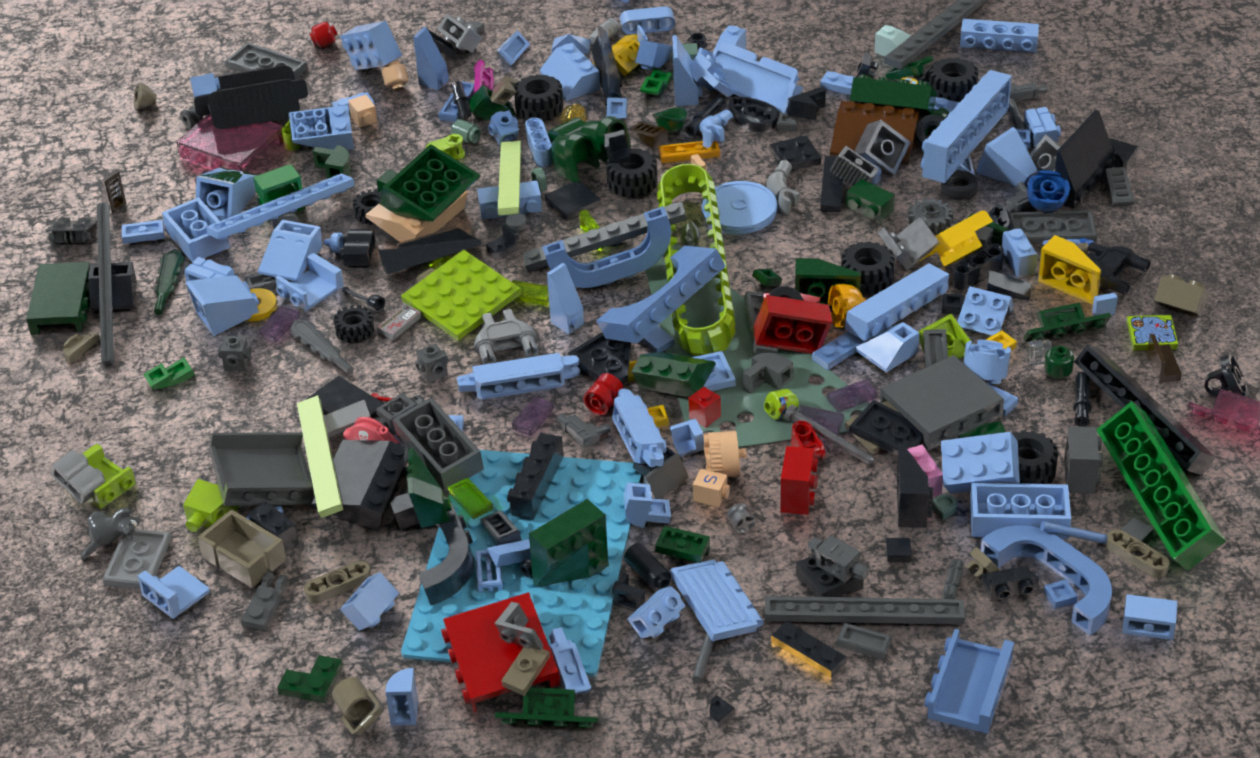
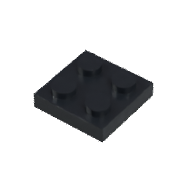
(796, 151)

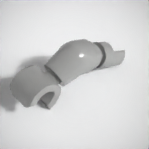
(777, 184)

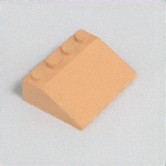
(408, 228)

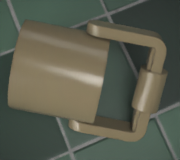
(357, 704)

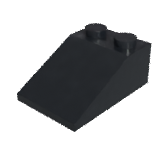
(912, 491)

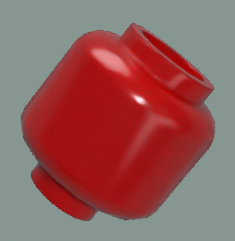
(323, 34)

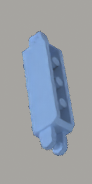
(519, 376)
(638, 429)

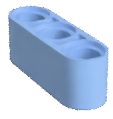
(655, 16)
(538, 142)

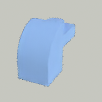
(641, 506)

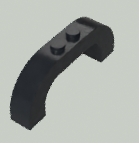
(458, 565)

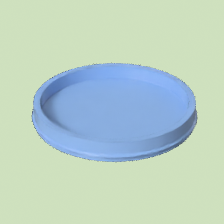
(743, 207)

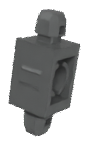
(395, 408)
(838, 558)

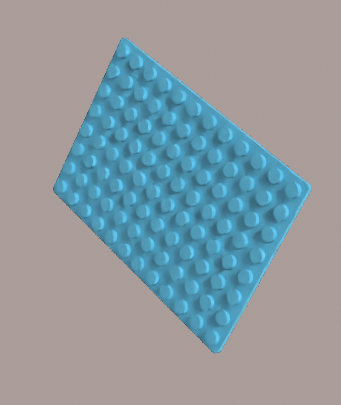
(576, 605)

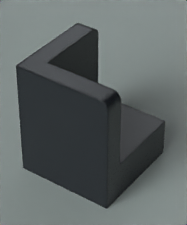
(617, 147)

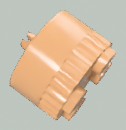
(723, 453)

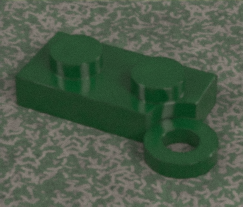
(911, 69)

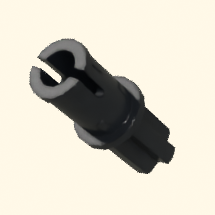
(460, 100)

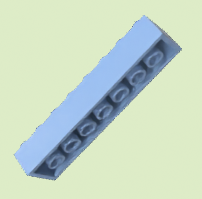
(966, 126)

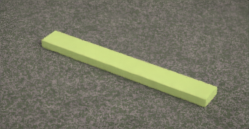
(509, 178)
(319, 457)

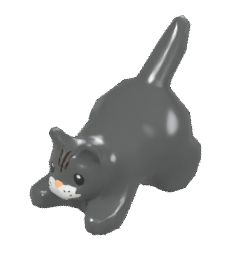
(106, 529)

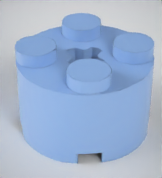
(987, 360)

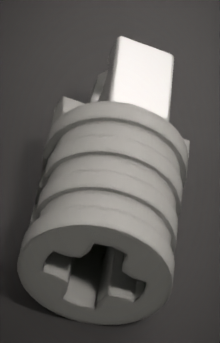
(610, 25)

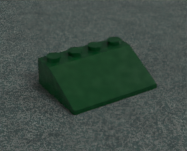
(427, 185)

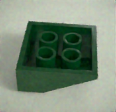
(570, 546)

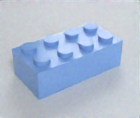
(1017, 504)

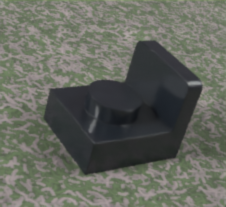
(504, 244)
(627, 596)

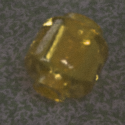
(572, 111)

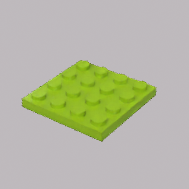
(460, 294)

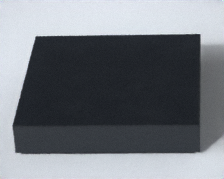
(572, 199)

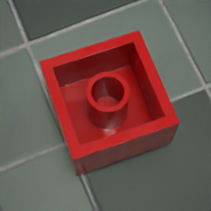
(798, 480)

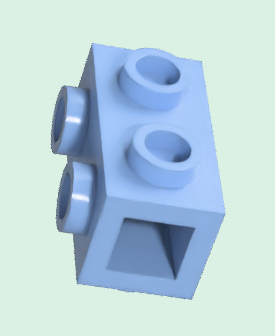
(657, 612)

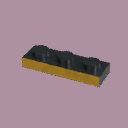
(808, 649)

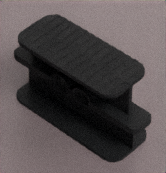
(253, 97)

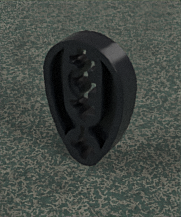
(753, 113)

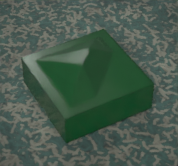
(767, 277)

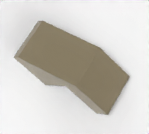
(504, 90)

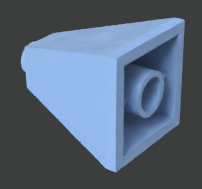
(1007, 159)

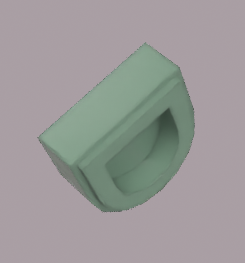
(538, 175)
(944, 505)

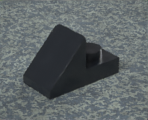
(807, 103)

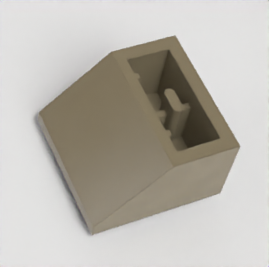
(1181, 295)

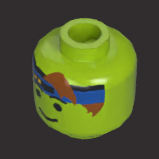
(778, 402)

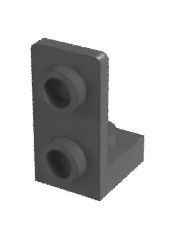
(512, 628)

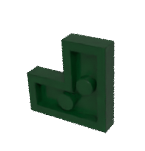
(314, 685)

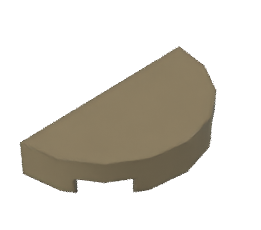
(77, 345)

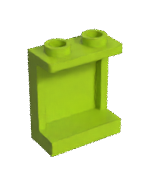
(116, 479)

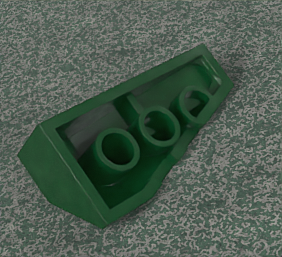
(426, 493)

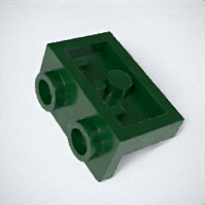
(683, 544)

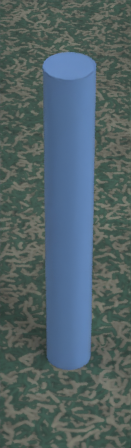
(1073, 532)

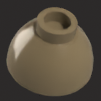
(143, 97)

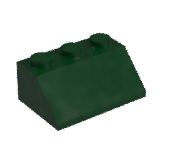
(672, 373)

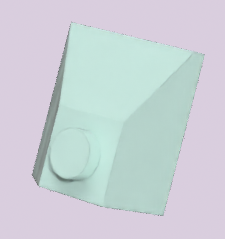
(888, 39)

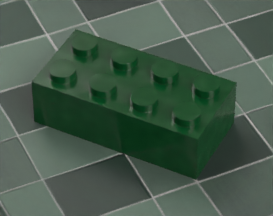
(895, 94)

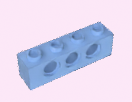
(999, 35)

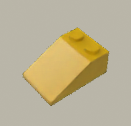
(1068, 269)

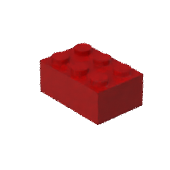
(792, 324)

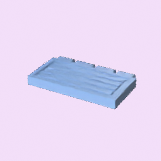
(716, 599)

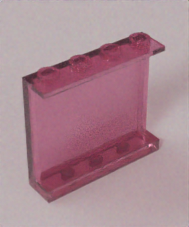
(227, 147)

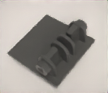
(77, 228)

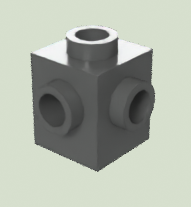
(236, 349)
(432, 363)

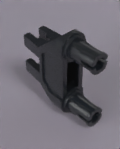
(1112, 262)

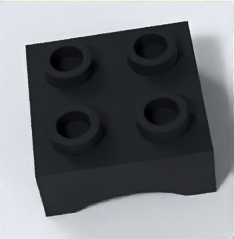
(823, 583)

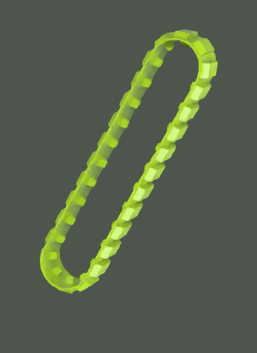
(716, 337)

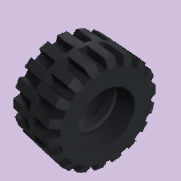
(953, 78)
(538, 97)
(633, 176)
(873, 262)
(1036, 457)

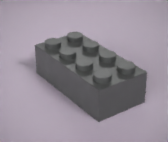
(438, 443)

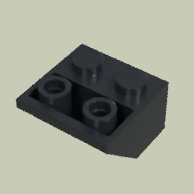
(123, 286)

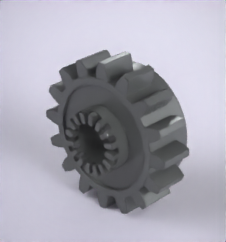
(934, 214)

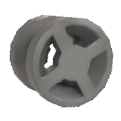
(741, 518)

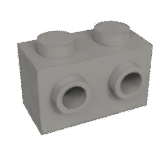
(457, 31)

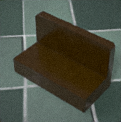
(1163, 361)

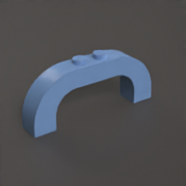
(619, 265)
(1064, 559)

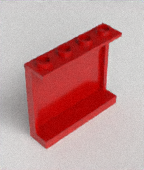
(483, 654)

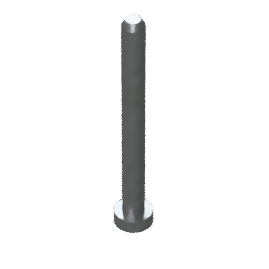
(792, 413)

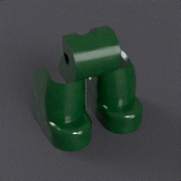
(582, 142)

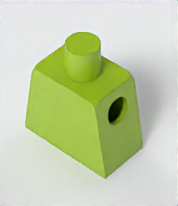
(204, 505)

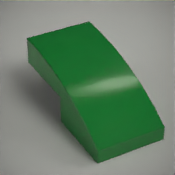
(656, 82)
(163, 377)

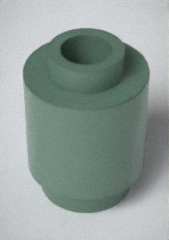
(469, 131)

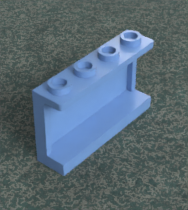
(968, 683)

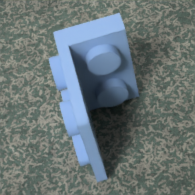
(984, 311)
(172, 592)

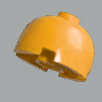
(843, 298)

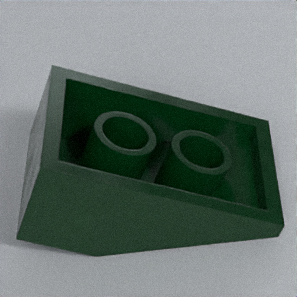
(818, 276)

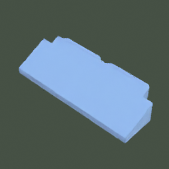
(760, 80)

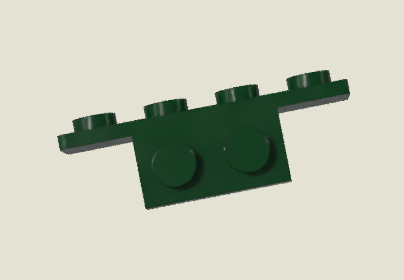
(1063, 320)
(548, 705)

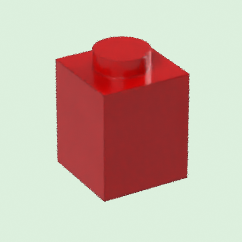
(705, 406)

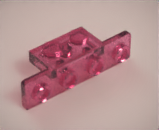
(1234, 409)

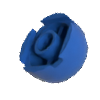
(1047, 191)

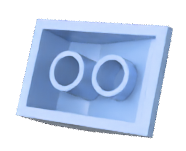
(685, 86)

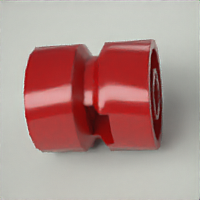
(601, 395)

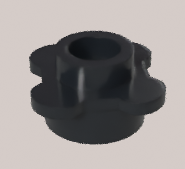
(698, 38)

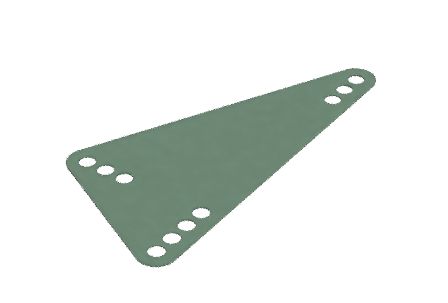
(703, 311)

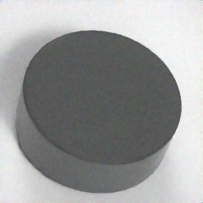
(516, 222)

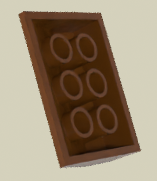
(854, 117)

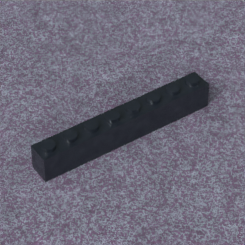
(1124, 389)

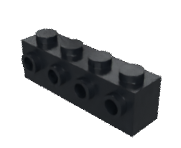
(535, 476)

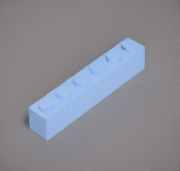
(896, 302)

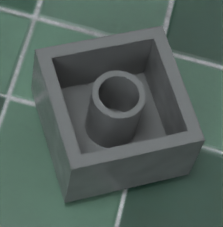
(1082, 459)

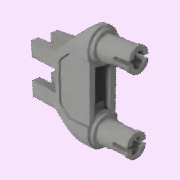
(503, 336)

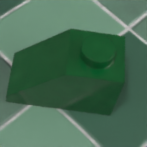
(483, 107)

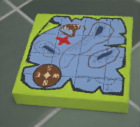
(1160, 325)

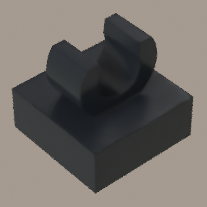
(865, 65)

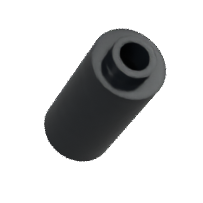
(647, 567)

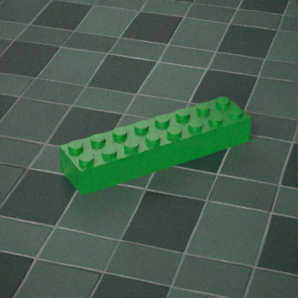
(1160, 486)

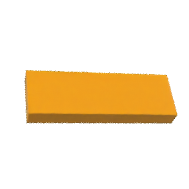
(684, 151)

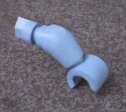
(713, 129)

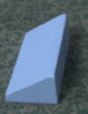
(510, 553)

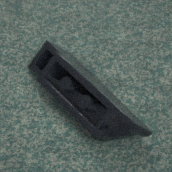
(607, 67)
(426, 249)

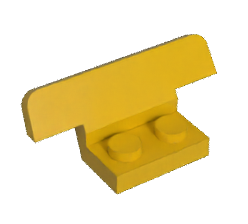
(625, 53)
(960, 239)

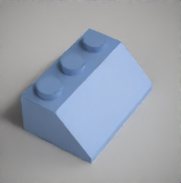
(573, 71)

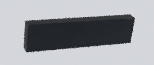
(831, 188)

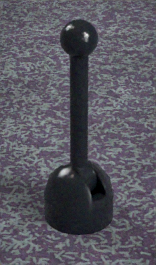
(374, 302)

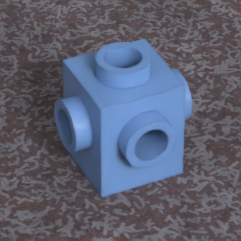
(503, 127)

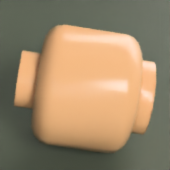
(395, 75)

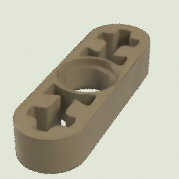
(1151, 562)
(319, 583)

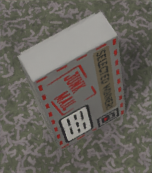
(399, 322)

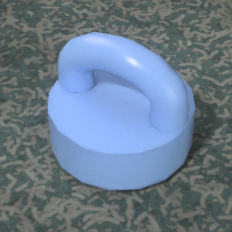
(335, 242)

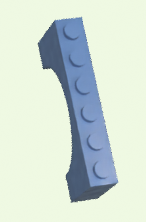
(633, 322)

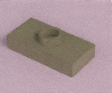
(525, 670)

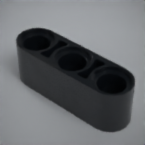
(977, 266)

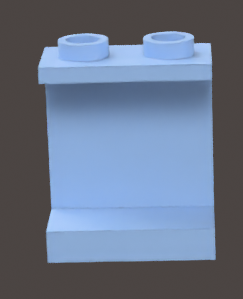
(313, 285)

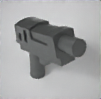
(1026, 91)
(1020, 201)
(584, 434)

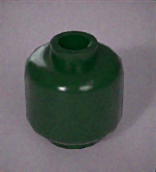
(1059, 362)

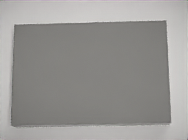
(135, 556)

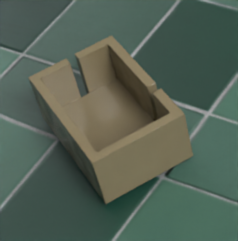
(241, 548)

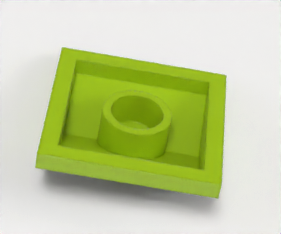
(955, 335)

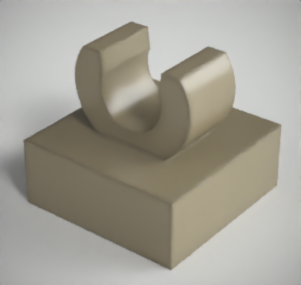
(982, 562)

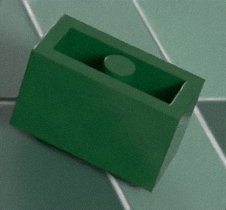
(870, 200)

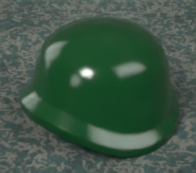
(671, 119)

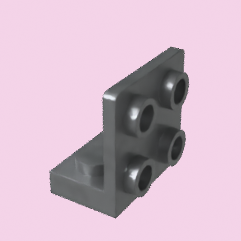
(911, 243)

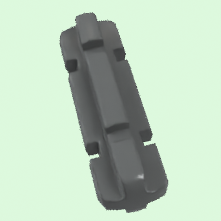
(953, 579)

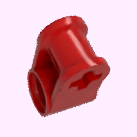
(805, 436)

